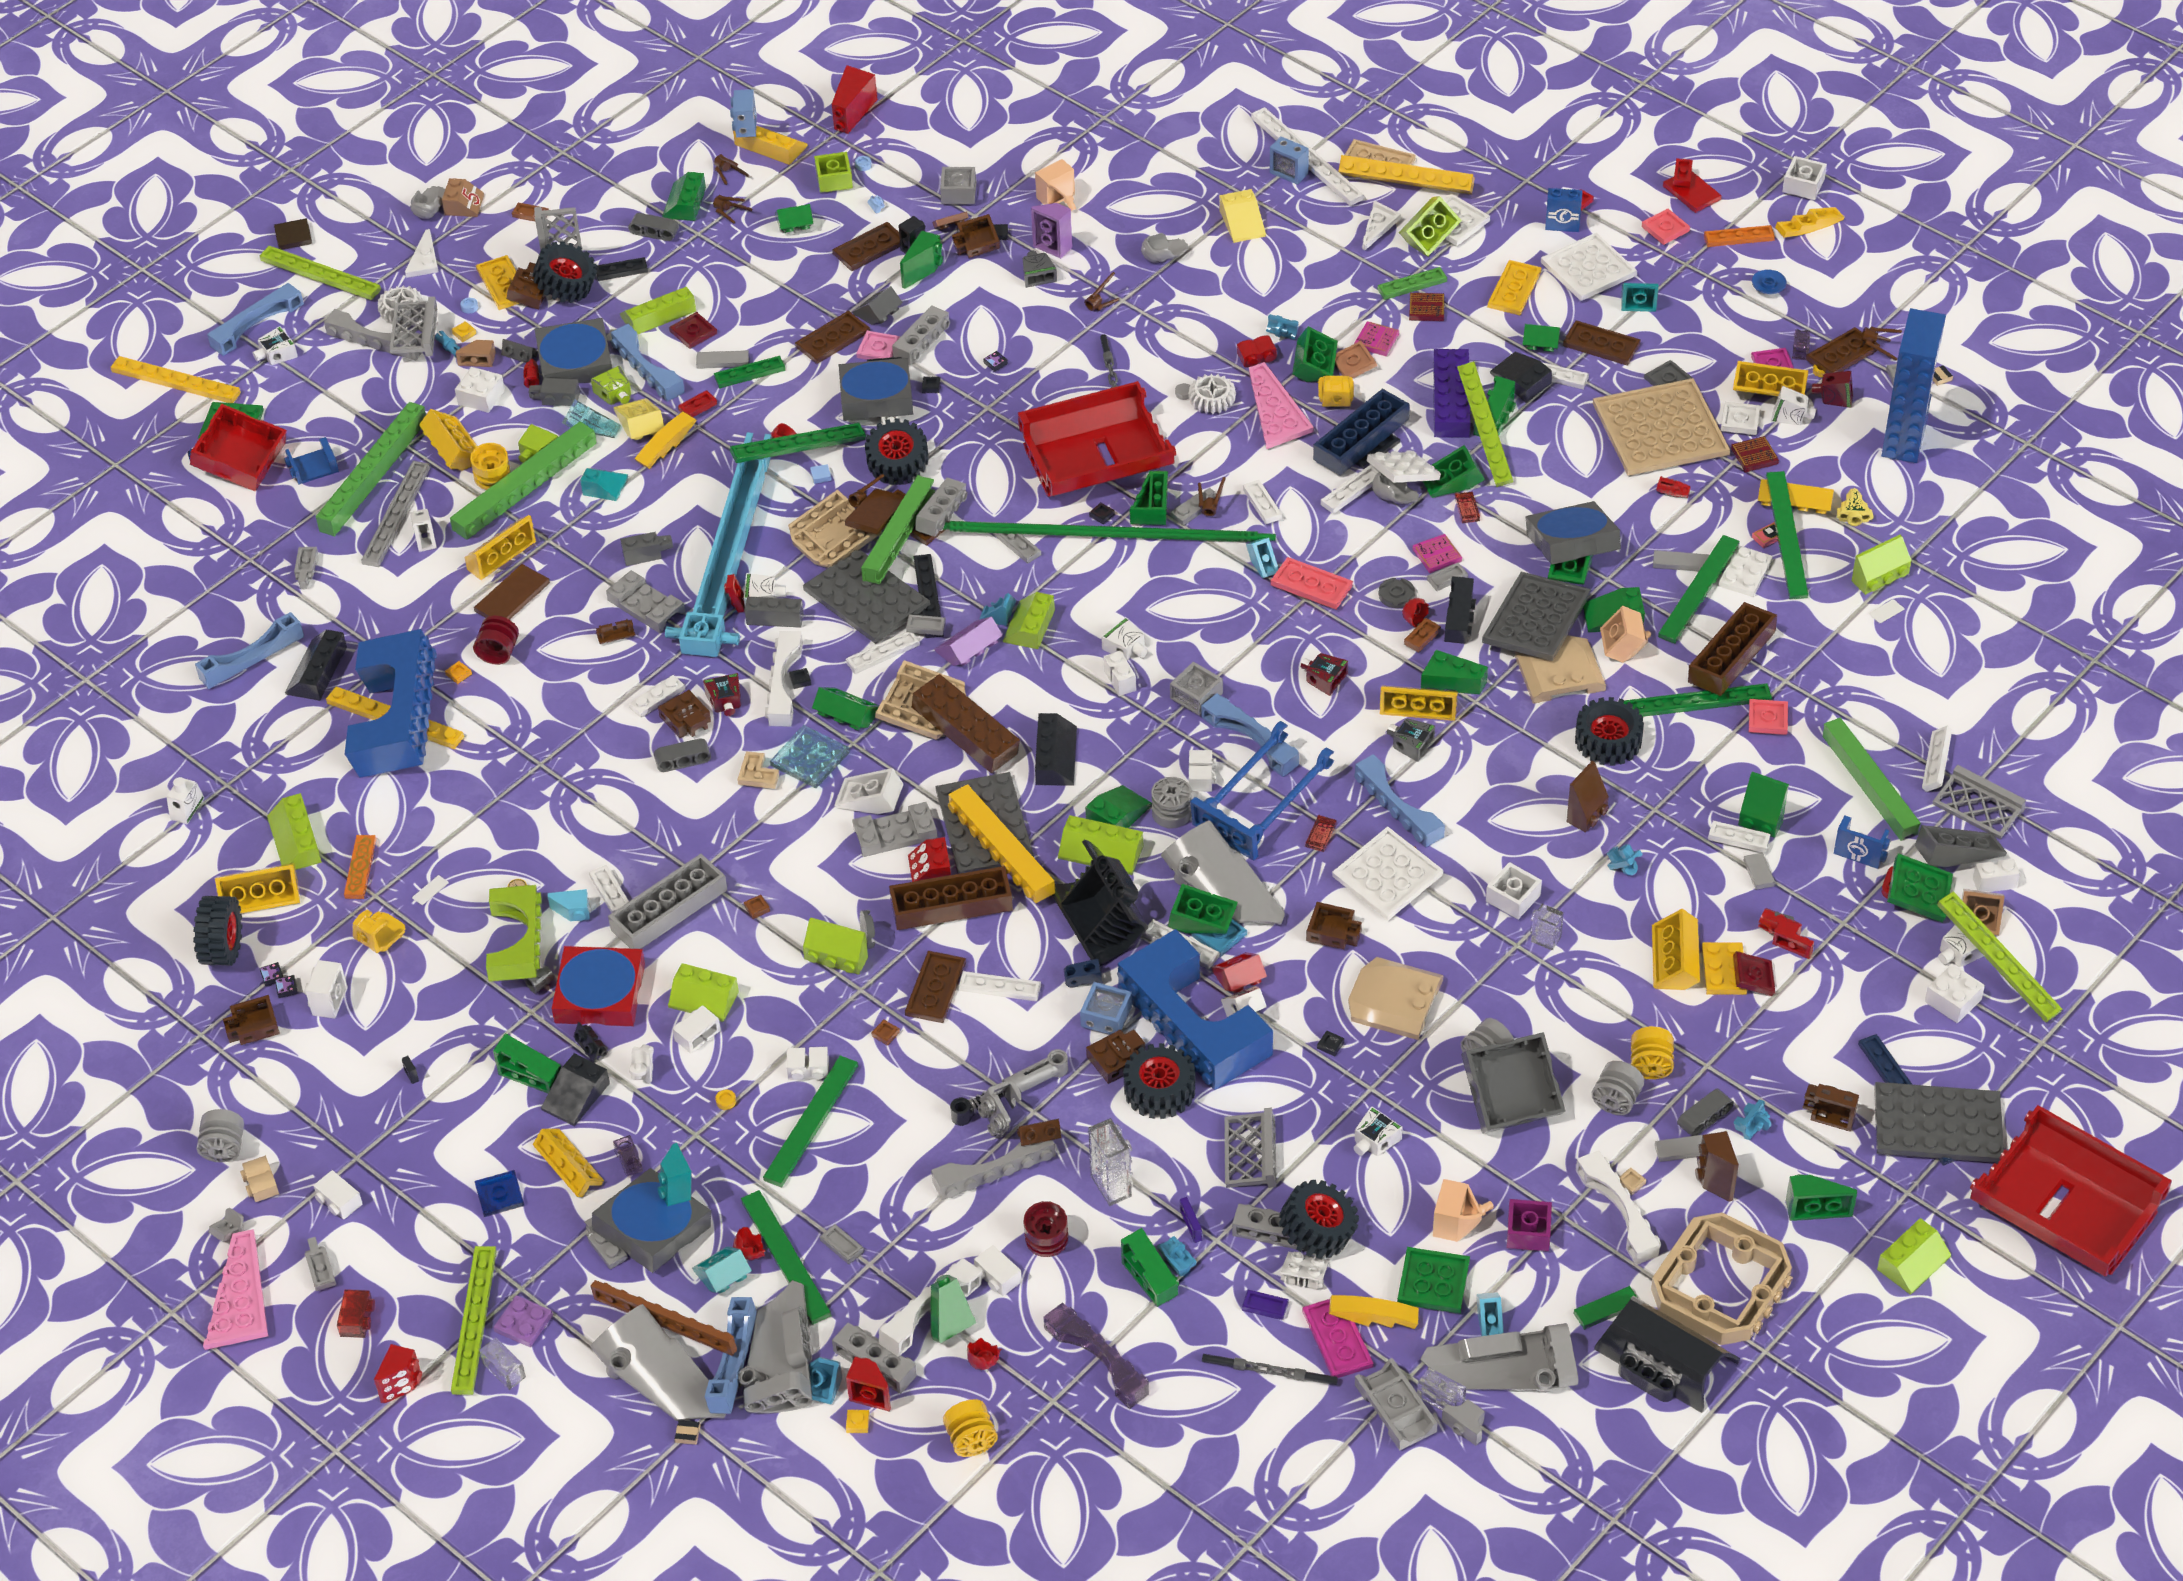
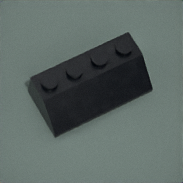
(317, 665)
(1055, 750)

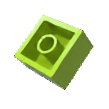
(833, 172)

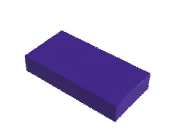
(1190, 1220)
(1265, 1304)

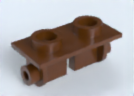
(610, 633)
(1039, 1132)

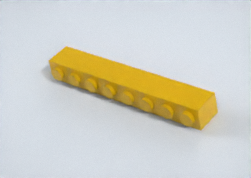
(1406, 174)
(1001, 844)

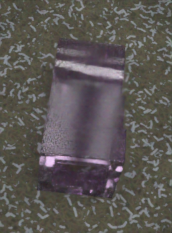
(1801, 344)
(627, 1155)

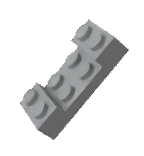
(643, 601)
(895, 830)
(1397, 1405)

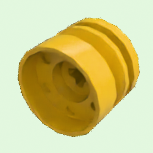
(489, 464)
(1652, 1052)
(970, 1428)

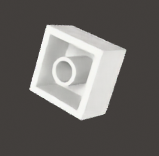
(1804, 177)
(479, 389)
(1513, 890)
(326, 989)
(1954, 993)

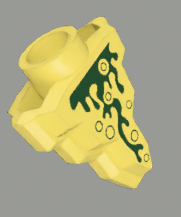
(1854, 509)

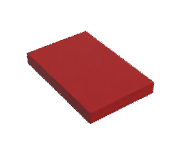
(1696, 196)

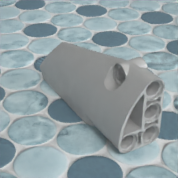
(1210, 865)
(779, 1356)
(1508, 1360)
(654, 1365)

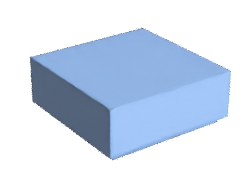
(820, 473)

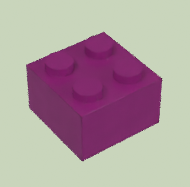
(1529, 1225)

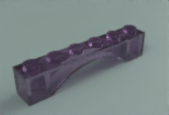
(1069, 1328)

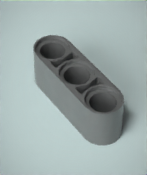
(653, 227)
(682, 755)
(1705, 1112)

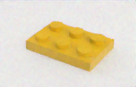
(1719, 968)

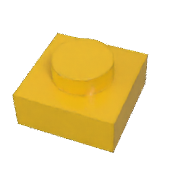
(464, 331)
(857, 1421)

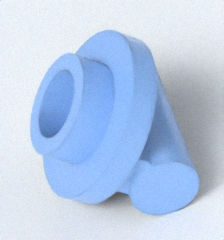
(876, 203)

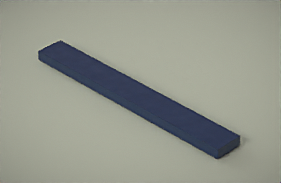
(1887, 1067)

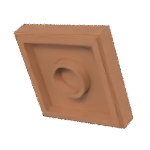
(1354, 360)

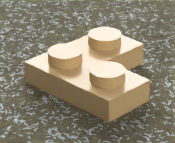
(754, 775)

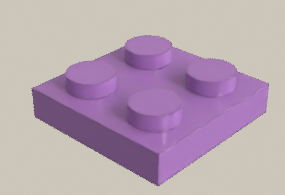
(523, 1321)

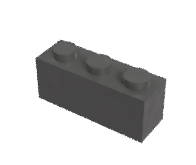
(774, 612)

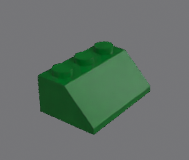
(685, 197)
(1314, 355)
(845, 707)

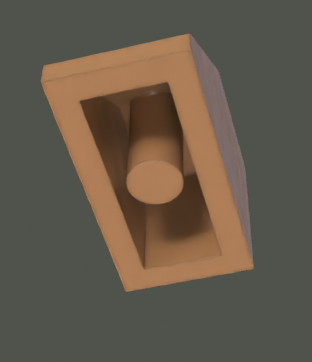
(477, 353)

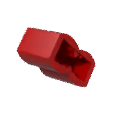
(1256, 351)

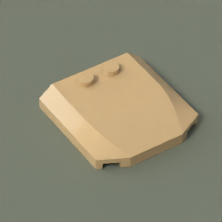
(823, 533)
(1570, 671)
(897, 704)
(1393, 997)

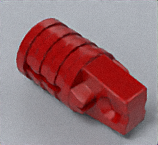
(531, 373)
(1673, 487)

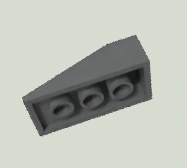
(1955, 846)

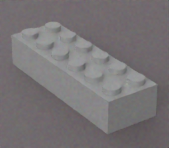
(667, 902)

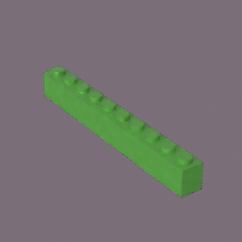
(370, 469)
(523, 480)

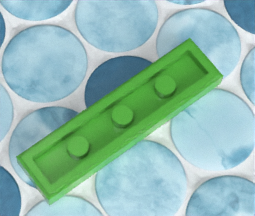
(1412, 283)

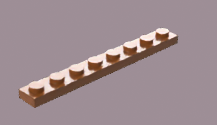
(666, 1318)

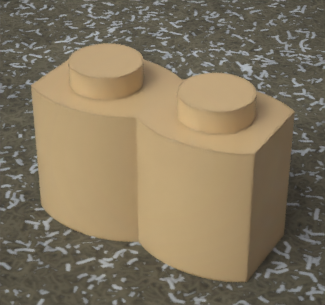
(260, 1179)

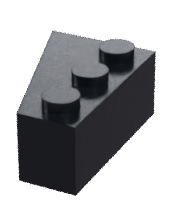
(1459, 610)

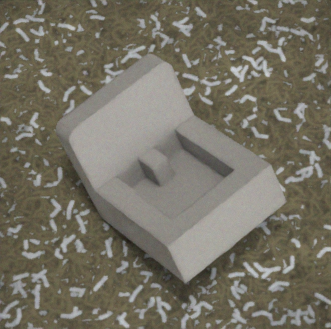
(226, 1227)

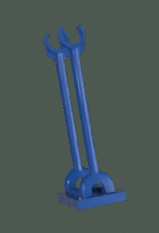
(1236, 834)

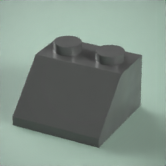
(879, 306)

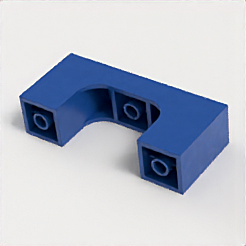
(1913, 385)
(400, 735)
(1216, 1048)

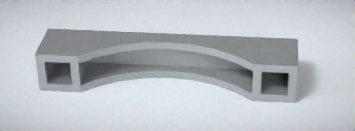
(343, 326)
(957, 1178)

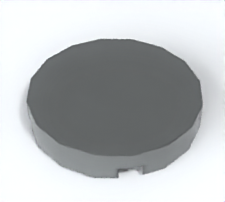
(1396, 592)
(867, 926)

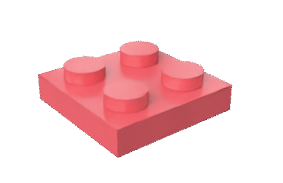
(1665, 226)
(1768, 716)

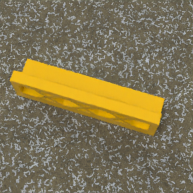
(568, 1164)

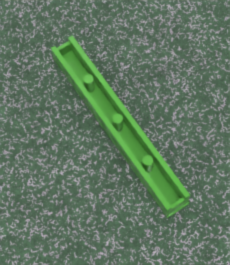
(897, 530)
(1870, 779)

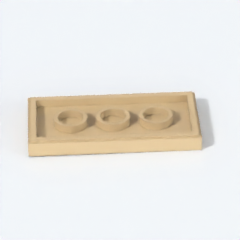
(1376, 152)

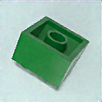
(794, 217)
(1541, 336)

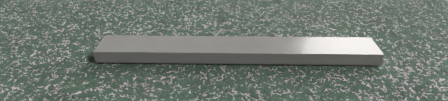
(395, 514)

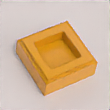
(458, 672)

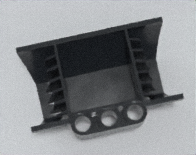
(1102, 907)
(1662, 1350)

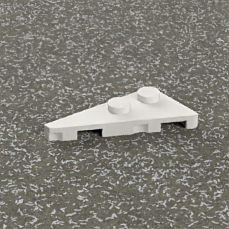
(1380, 221)
(423, 259)

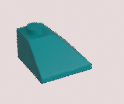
(602, 483)

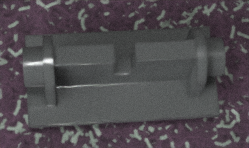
(518, 351)

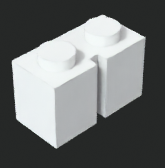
(1119, 673)
(1200, 770)
(1996, 877)
(698, 1023)
(811, 1067)
(337, 1195)
(998, 1270)

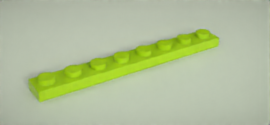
(320, 272)
(1485, 424)
(1999, 957)
(473, 1320)

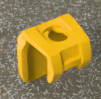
(1336, 391)
(378, 930)

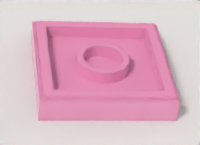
(876, 345)

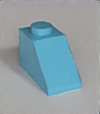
(1262, 557)
(571, 904)
(1489, 1313)

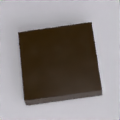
(293, 234)

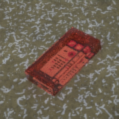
(1467, 507)
(1321, 833)

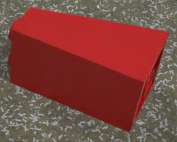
(853, 98)

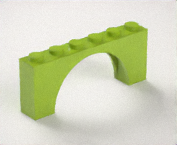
(520, 959)

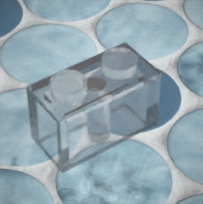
(1546, 926)
(502, 1363)
(1440, 1390)

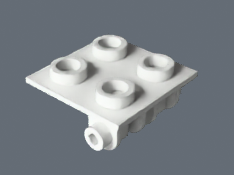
(1304, 1267)

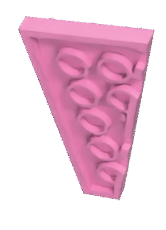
(1277, 411)
(239, 1300)

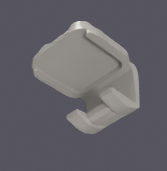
(993, 1109)

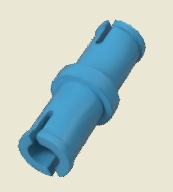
(449, 344)

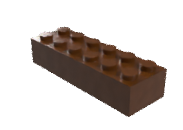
(1732, 648)
(965, 723)
(950, 898)

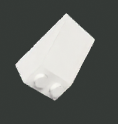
(870, 792)

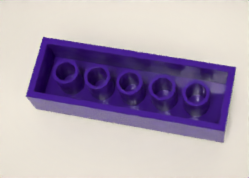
(1449, 396)

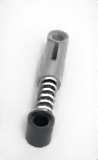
(1053, 1066)

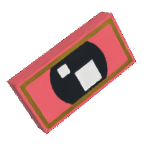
(1766, 535)

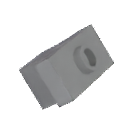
(1465, 1420)

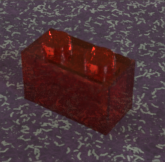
(355, 1313)

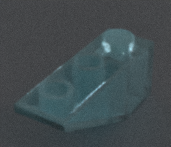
(599, 423)

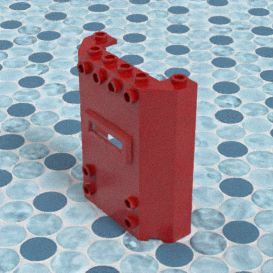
(1065, 437)
(2107, 1198)

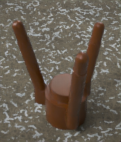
(724, 164)
(723, 203)
(1094, 300)
(1871, 335)
(858, 497)
(1210, 504)

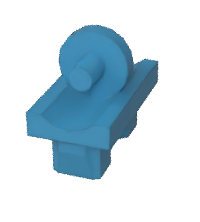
(1282, 326)
(1624, 859)
(1755, 1120)
(1177, 1255)

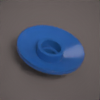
(1769, 281)

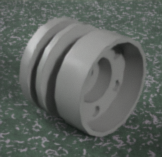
(1171, 802)
(1486, 1033)
(1618, 1087)
(220, 1135)

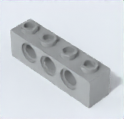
(921, 334)
(941, 507)
(1263, 1231)
(851, 1336)

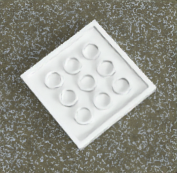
(1588, 266)
(1387, 873)

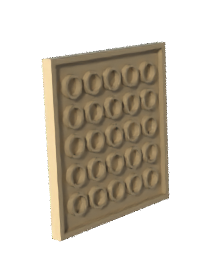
(1660, 426)

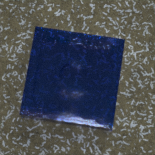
(499, 1193)

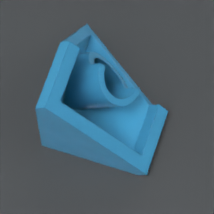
(1000, 610)
(825, 1379)

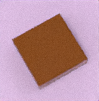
(756, 906)
(885, 1032)

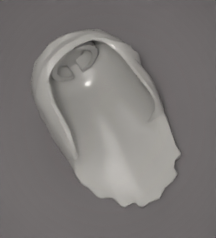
(427, 203)
(1158, 248)
(1395, 492)

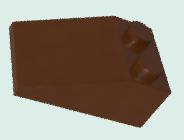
(1587, 799)

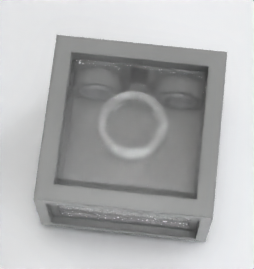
(958, 185)
(1195, 687)

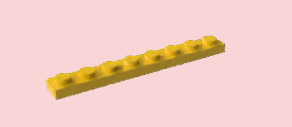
(175, 379)
(374, 709)

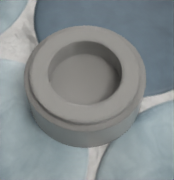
(1182, 390)

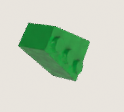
(1500, 402)
(1151, 502)
(1454, 673)
(525, 1064)
(1148, 1267)

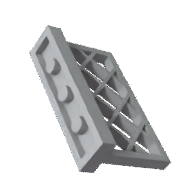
(546, 237)
(427, 327)
(1974, 783)
(1268, 1151)

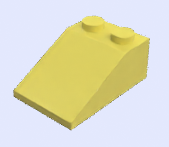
(1241, 215)
(639, 418)

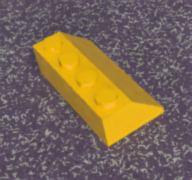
(772, 145)
(1768, 378)
(449, 439)
(1801, 496)
(501, 548)
(1418, 702)
(261, 887)
(1676, 951)

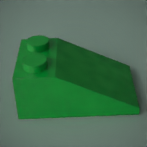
(921, 258)
(1457, 472)
(1571, 571)
(1602, 608)
(1763, 804)
(1117, 807)
(1201, 912)
(1818, 1198)

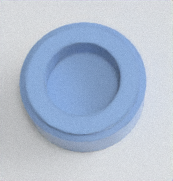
(863, 163)
(469, 305)

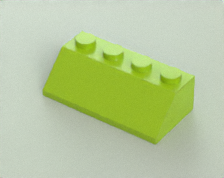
(660, 310)
(293, 833)
(1110, 839)

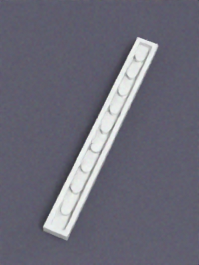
(1317, 164)

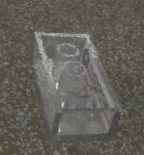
(1110, 1161)

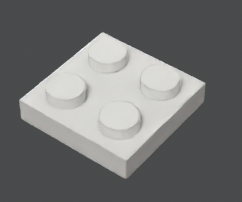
(1740, 418)

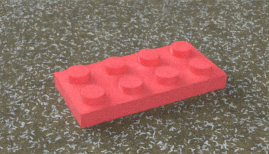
(1311, 583)

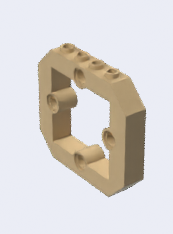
(1736, 1237)

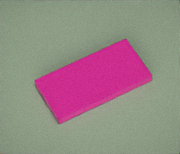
(1337, 1340)

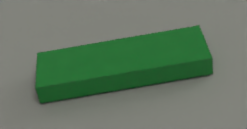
(1603, 1308)

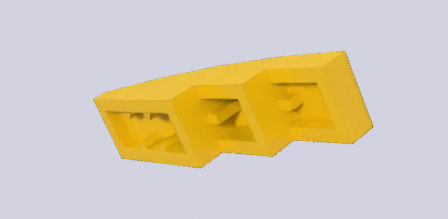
(1811, 222)
(664, 439)
(1368, 1310)

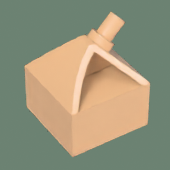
(1056, 184)
(1624, 635)
(1457, 1211)

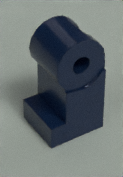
(1083, 973)

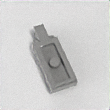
(1190, 509)
(305, 565)
(608, 1252)
(319, 1265)

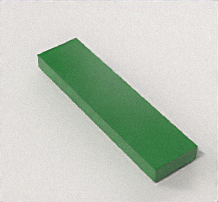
(749, 371)

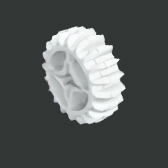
(397, 295)
(1212, 393)

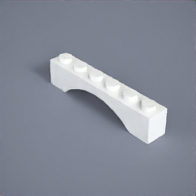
(789, 650)
(1597, 1175)
(899, 1331)

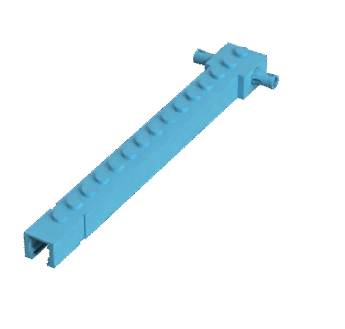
(705, 627)

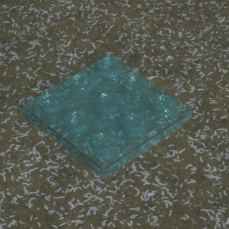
(809, 756)

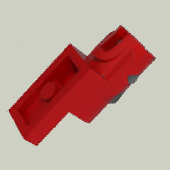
(1786, 932)

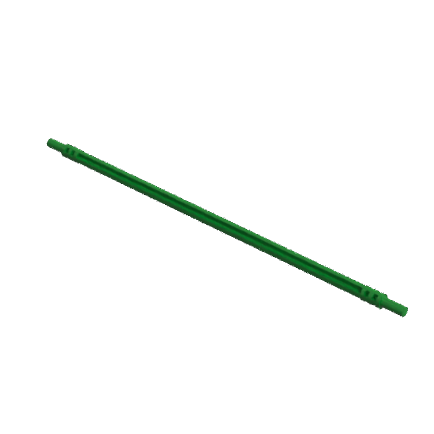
(1106, 531)

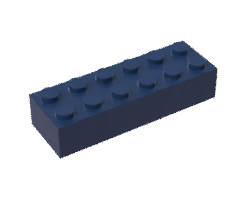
(1361, 431)

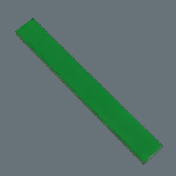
(797, 442)
(1787, 535)
(1698, 589)
(1700, 700)
(810, 1121)
(784, 1254)

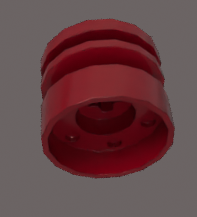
(496, 640)
(1046, 1229)

